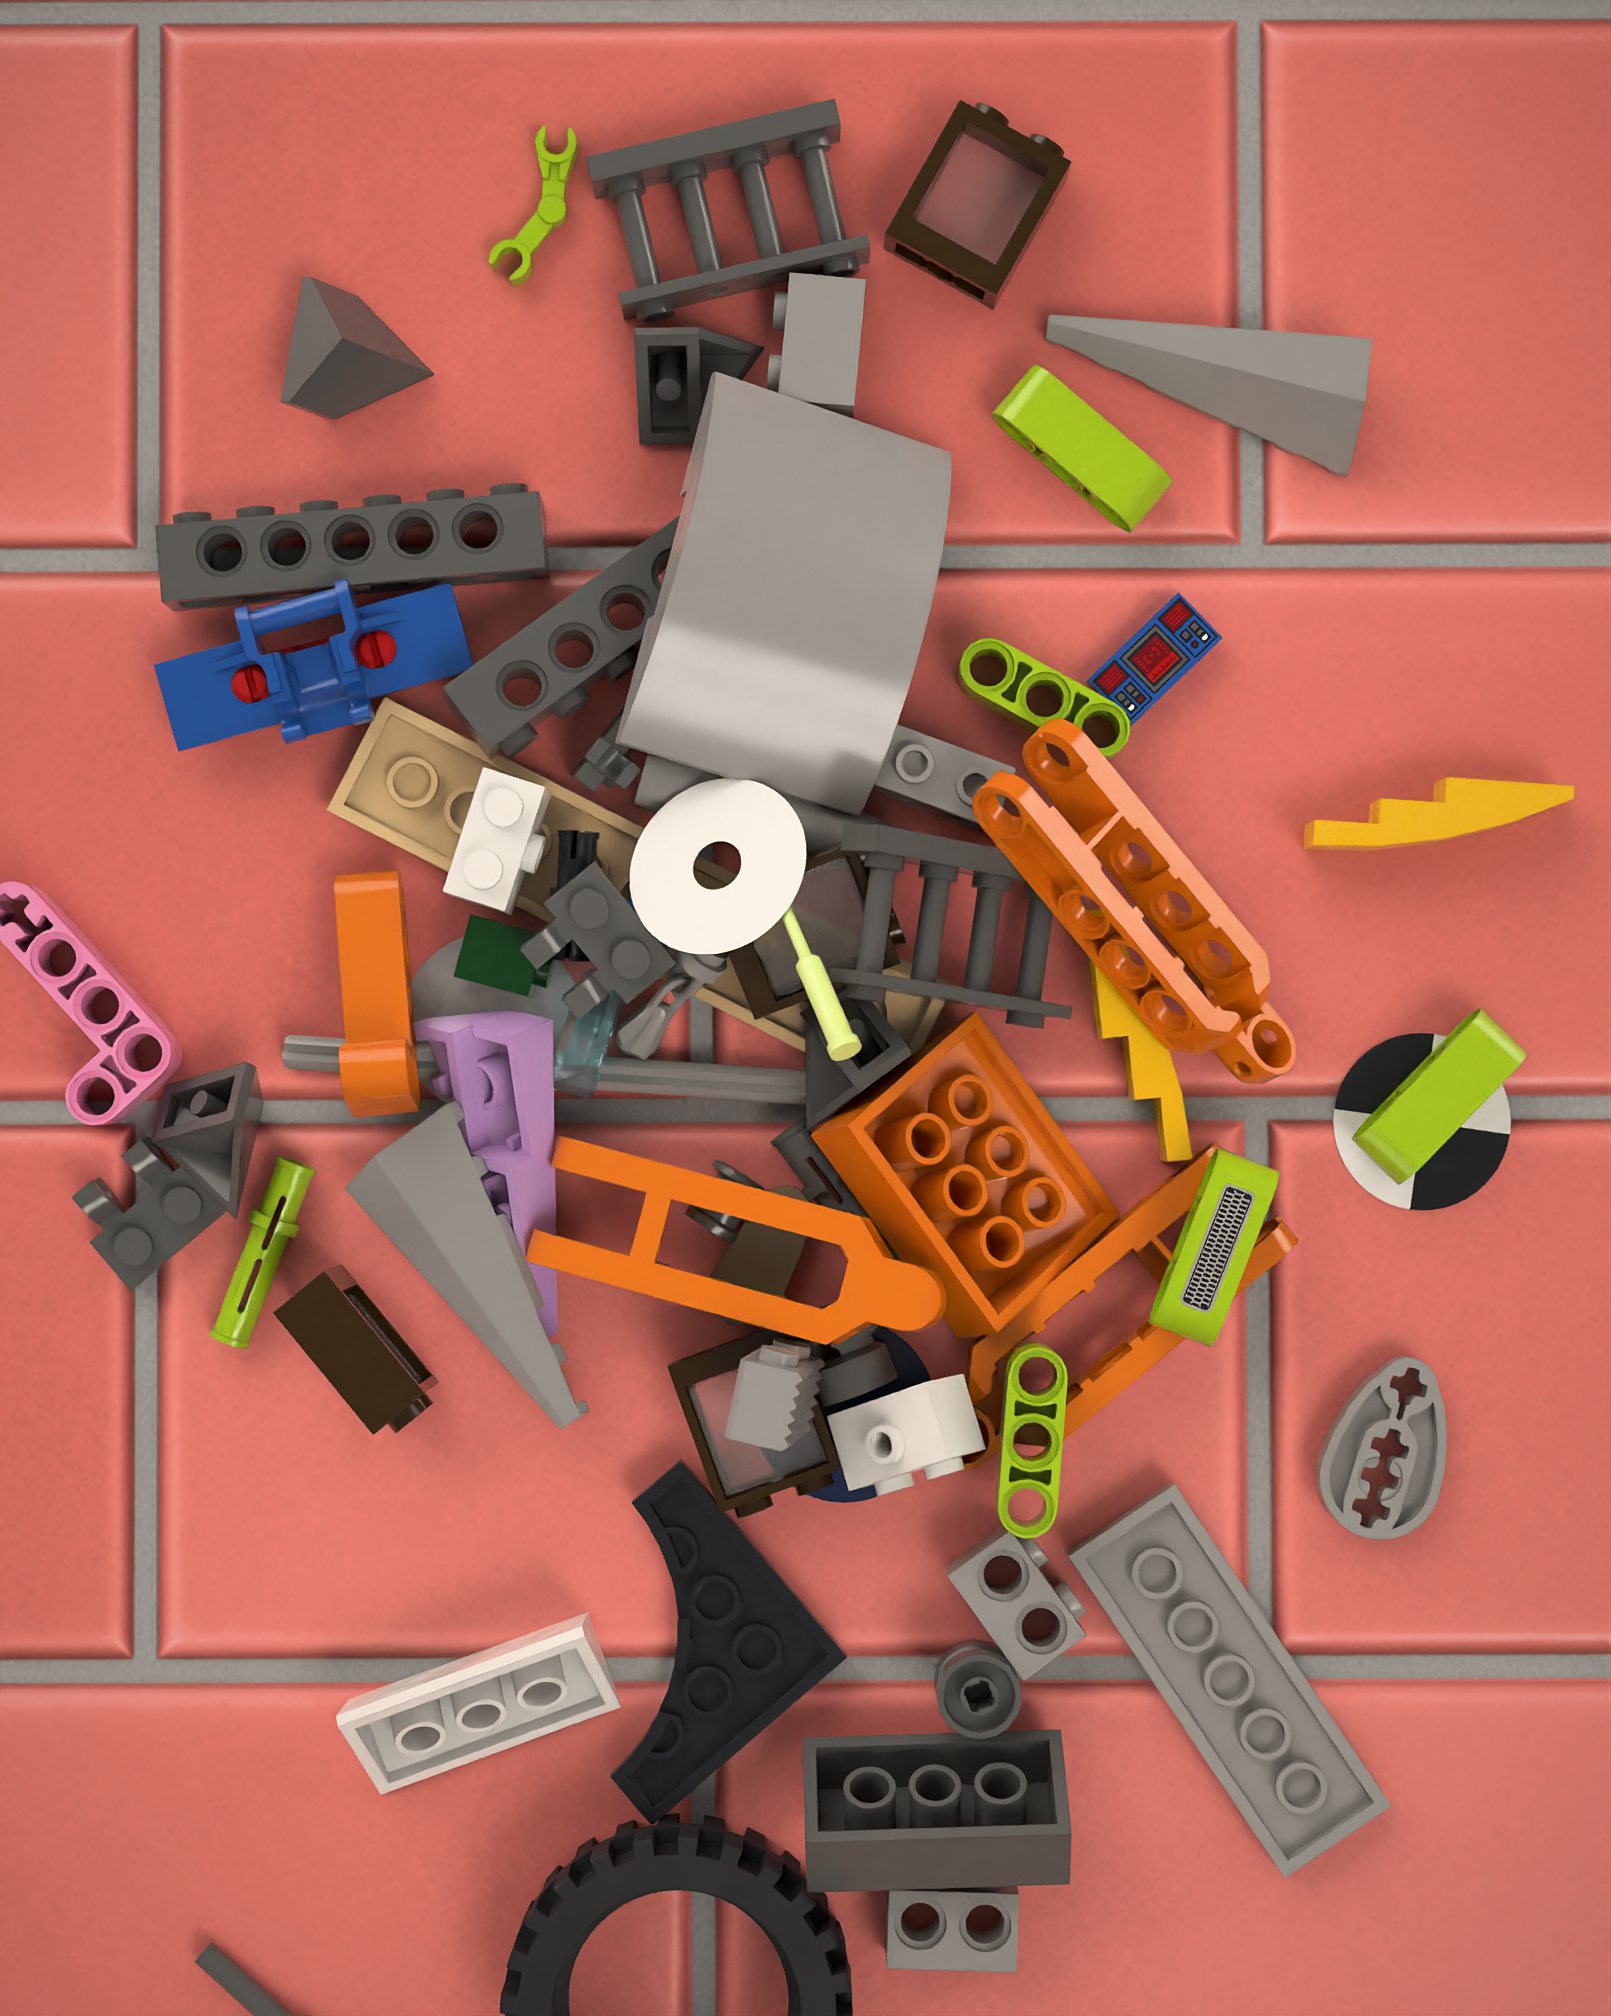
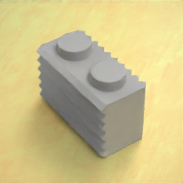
(774, 1395)

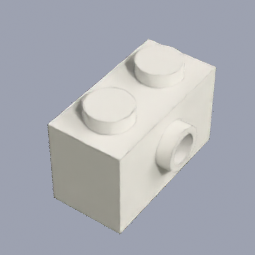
(498, 841)
(906, 1433)

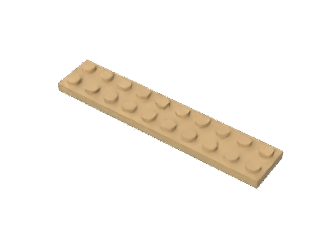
(416, 789)

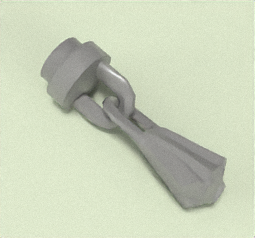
(644, 1029)

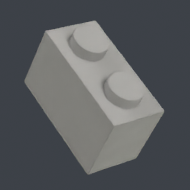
(819, 342)

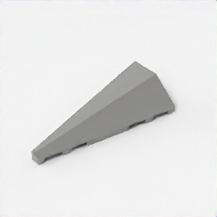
(1276, 384)
(438, 1214)

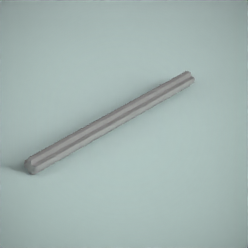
(616, 1075)

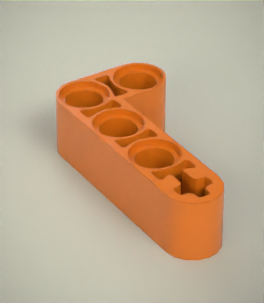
(377, 1000)

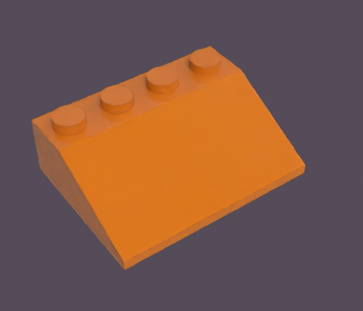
(968, 1175)

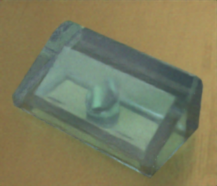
(585, 1046)

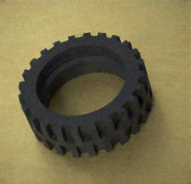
(683, 1859)

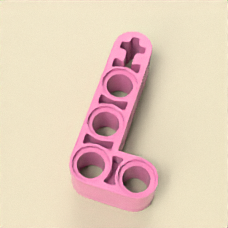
(76, 995)

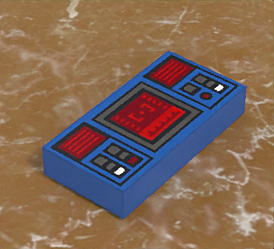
(1155, 658)

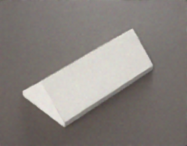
(479, 1704)

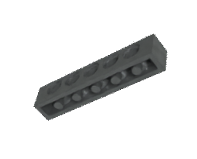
(190, 543)
(479, 691)

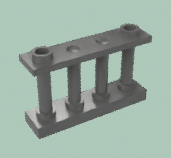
(685, 164)
(939, 864)

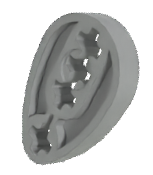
(1416, 1472)

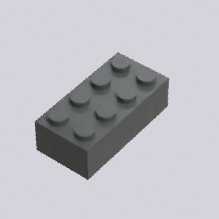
(935, 1811)

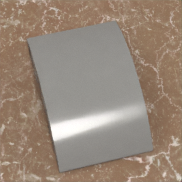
(790, 597)

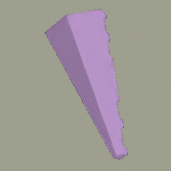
(504, 1082)

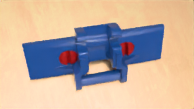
(317, 682)

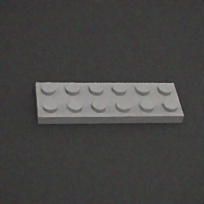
(1228, 1679)

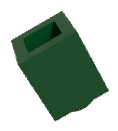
(494, 958)

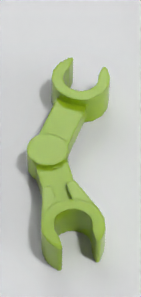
(550, 211)

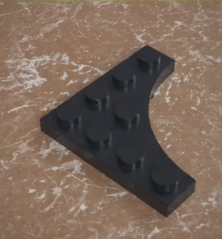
(740, 1649)

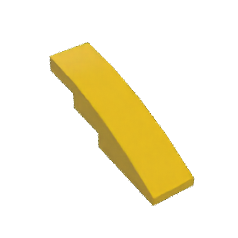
(1457, 810)
(1147, 1063)

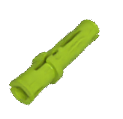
(288, 1180)

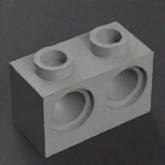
(935, 776)
(1005, 1607)
(949, 1940)

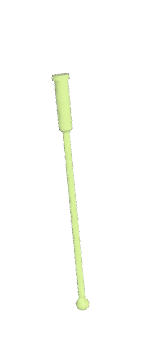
(825, 1003)

